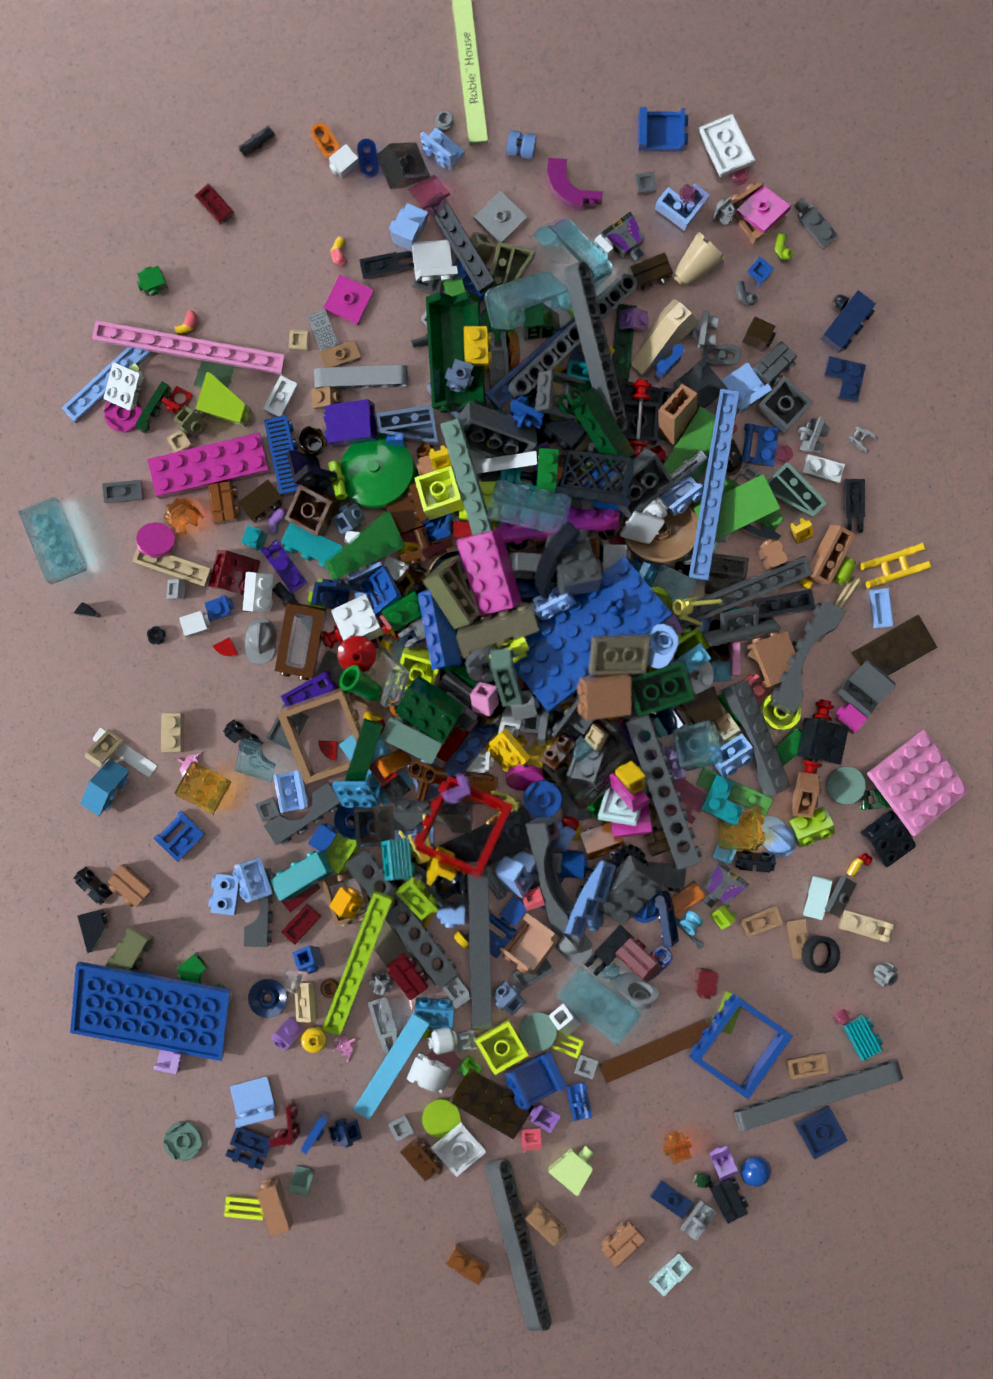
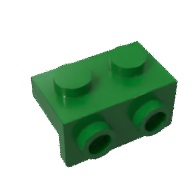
(403, 611)

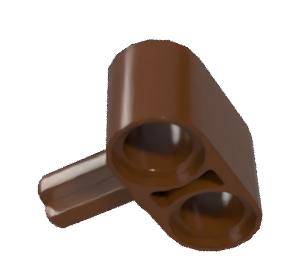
(427, 775)

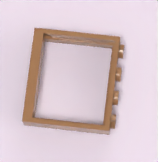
(295, 742)

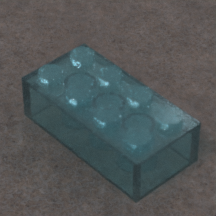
(528, 506)
(52, 540)
(598, 1005)

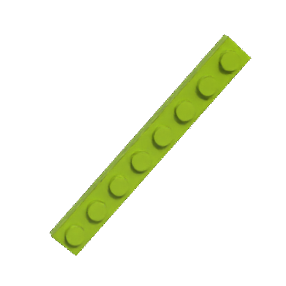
(357, 963)

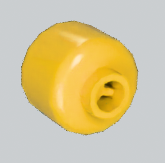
(319, 1035)

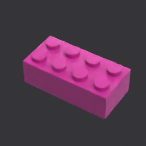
(489, 571)

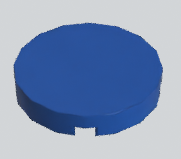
(542, 799)

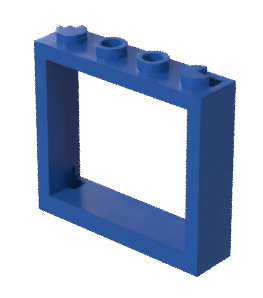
(765, 1061)

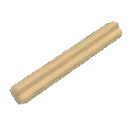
(845, 596)

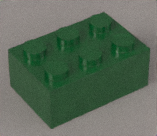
(662, 689)
(430, 709)

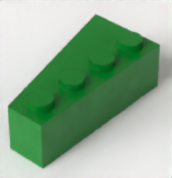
(369, 545)

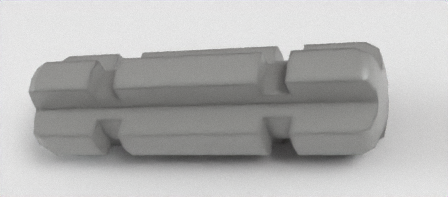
(495, 885)

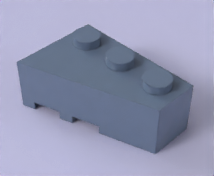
(415, 424)

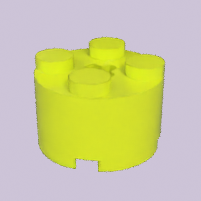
(776, 721)

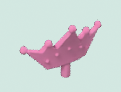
(185, 764)
(344, 1045)

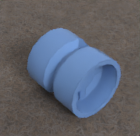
(528, 144)
(565, 837)

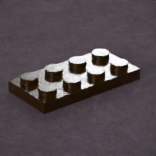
(897, 646)
(490, 1103)

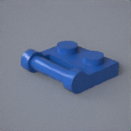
(668, 364)
(765, 447)
(440, 527)
(385, 588)
(184, 840)
(496, 941)

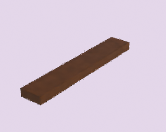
(653, 1051)

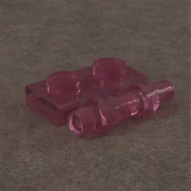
(690, 795)

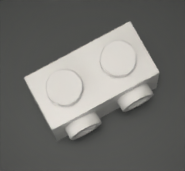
(258, 592)

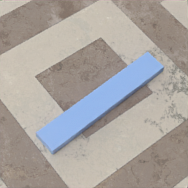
(96, 388)

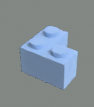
(678, 212)
(408, 226)
(517, 873)

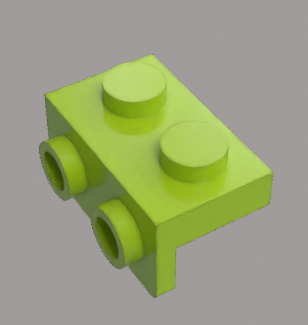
(813, 829)
(340, 852)
(417, 898)

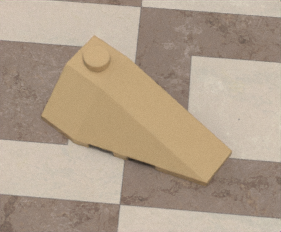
(668, 330)

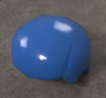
(756, 1171)

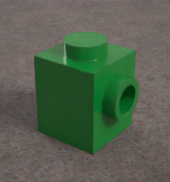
(151, 281)

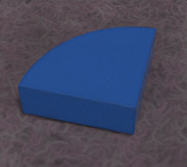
(397, 440)

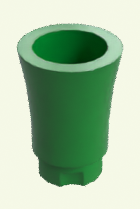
(359, 683)

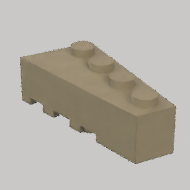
(497, 628)

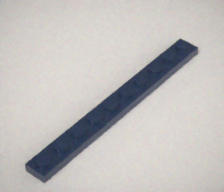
(500, 392)

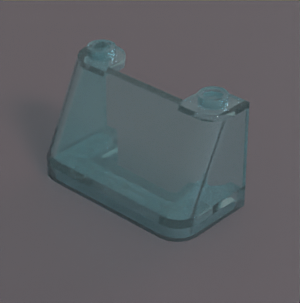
(578, 244)
(508, 301)

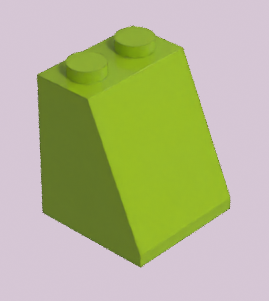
(222, 403)

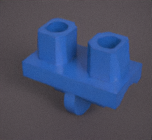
(524, 414)
(579, 1101)

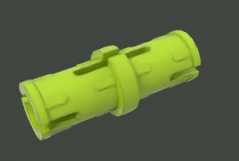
(338, 485)

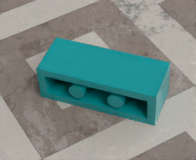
(308, 544)
(301, 875)

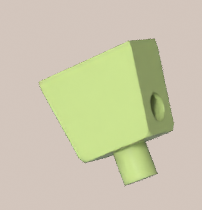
(573, 1169)

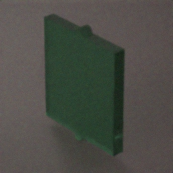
(220, 371)

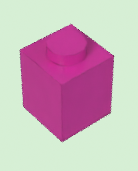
(850, 717)

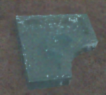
(253, 762)

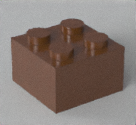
(312, 510)

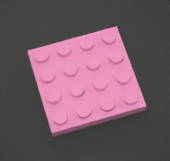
(918, 782)

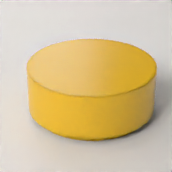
(462, 939)

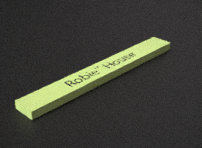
(470, 71)

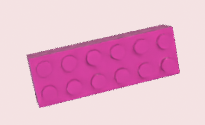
(208, 464)

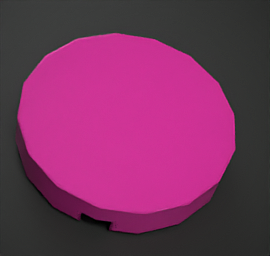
(121, 418)
(155, 540)
(522, 777)

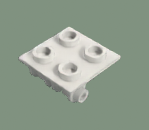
(123, 386)

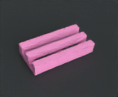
(735, 658)

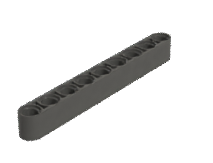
(565, 339)
(594, 339)
(479, 950)
(818, 1095)
(518, 1245)

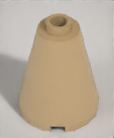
(697, 260)

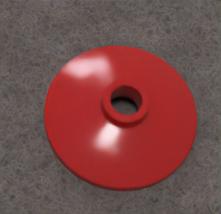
(357, 645)

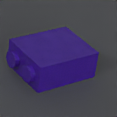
(350, 423)

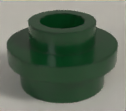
(702, 1181)

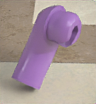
(274, 518)

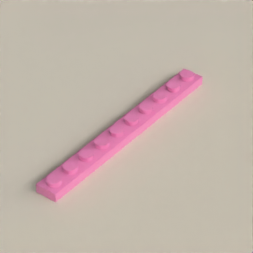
(188, 347)

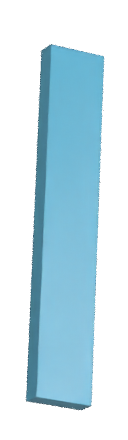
(391, 1066)

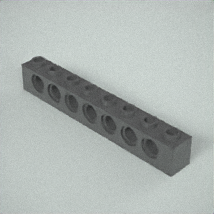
(682, 858)
(439, 976)

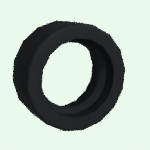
(833, 954)

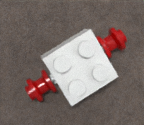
(353, 619)

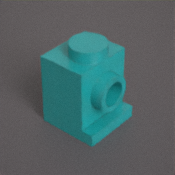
(254, 538)

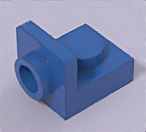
(219, 607)

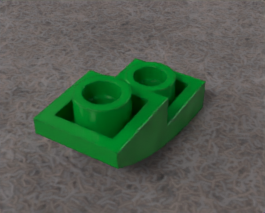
(788, 746)

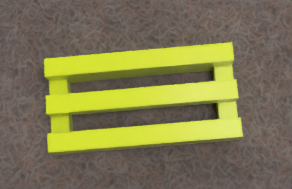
(565, 1051)
(228, 1206)

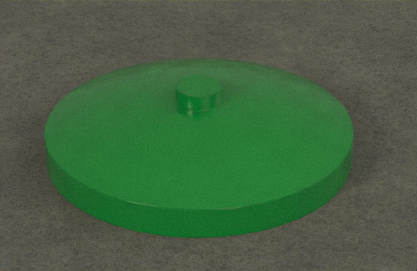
(377, 473)

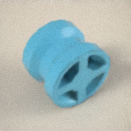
(691, 923)

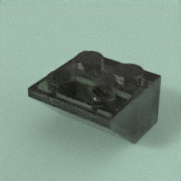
(725, 571)

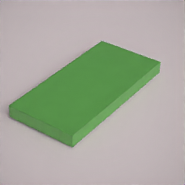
(694, 438)
(744, 505)

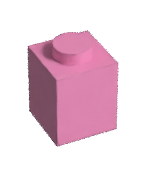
(484, 698)

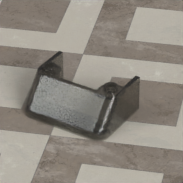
(616, 754)

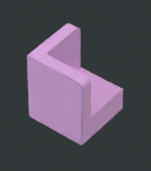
(168, 1062)

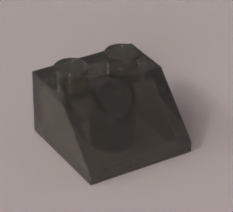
(402, 164)
(374, 826)

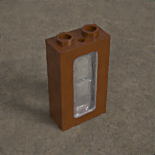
(300, 640)

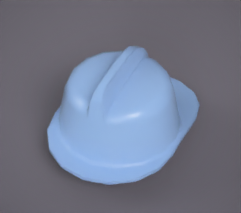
(662, 645)
(778, 837)

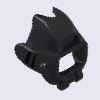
(445, 888)

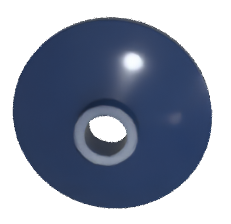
(341, 820)
(260, 1005)

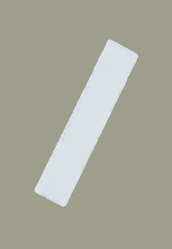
(505, 462)
(131, 756)

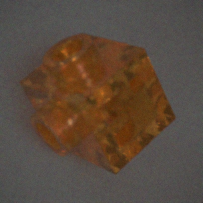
(680, 1153)

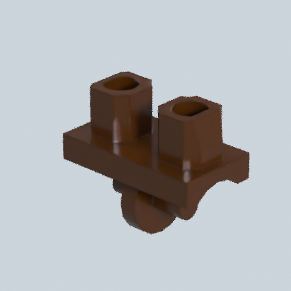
(558, 752)

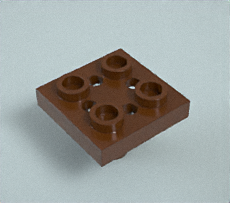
(426, 549)

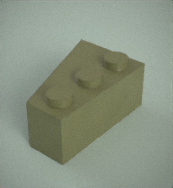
(510, 263)
(451, 592)
(131, 949)

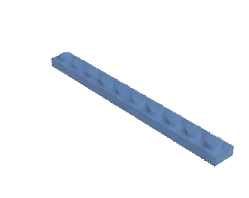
(714, 484)

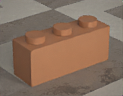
(830, 554)

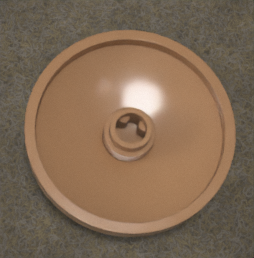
(672, 543)

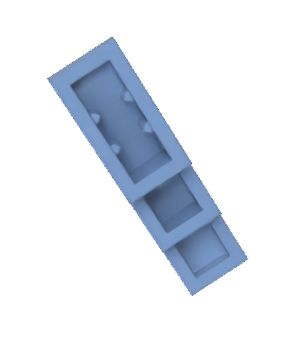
(594, 891)

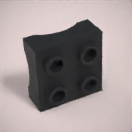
(702, 381)

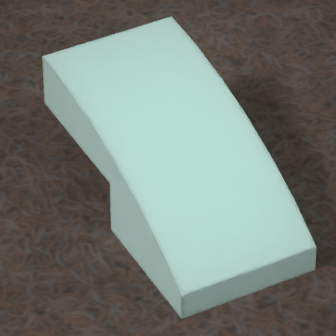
(817, 897)
(670, 1274)

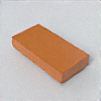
(393, 762)
(687, 898)

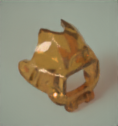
(183, 515)

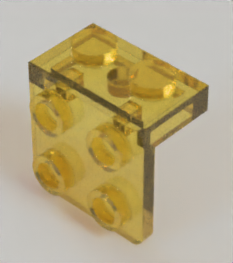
(203, 787)
(746, 834)

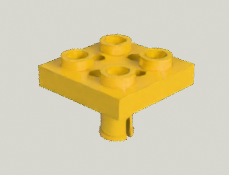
(508, 750)

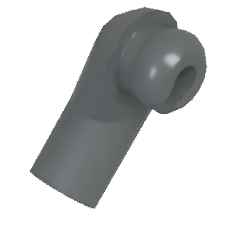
(743, 296)

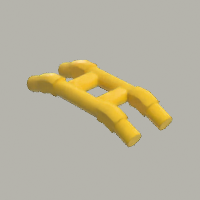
(901, 555)

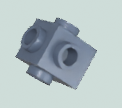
(459, 376)
(348, 517)
(508, 998)

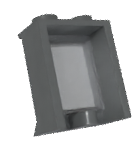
(552, 386)

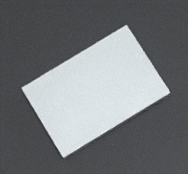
(726, 145)

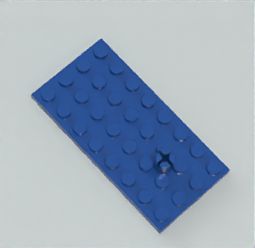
(563, 643)
(149, 1011)

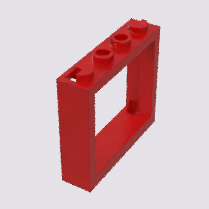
(429, 821)

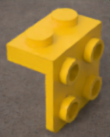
(477, 346)

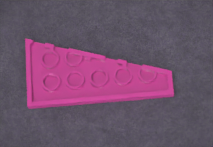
(581, 518)

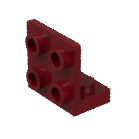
(230, 571)
(288, 1135)

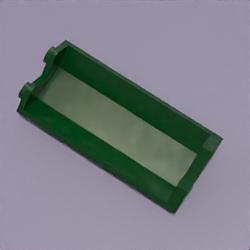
(445, 331)

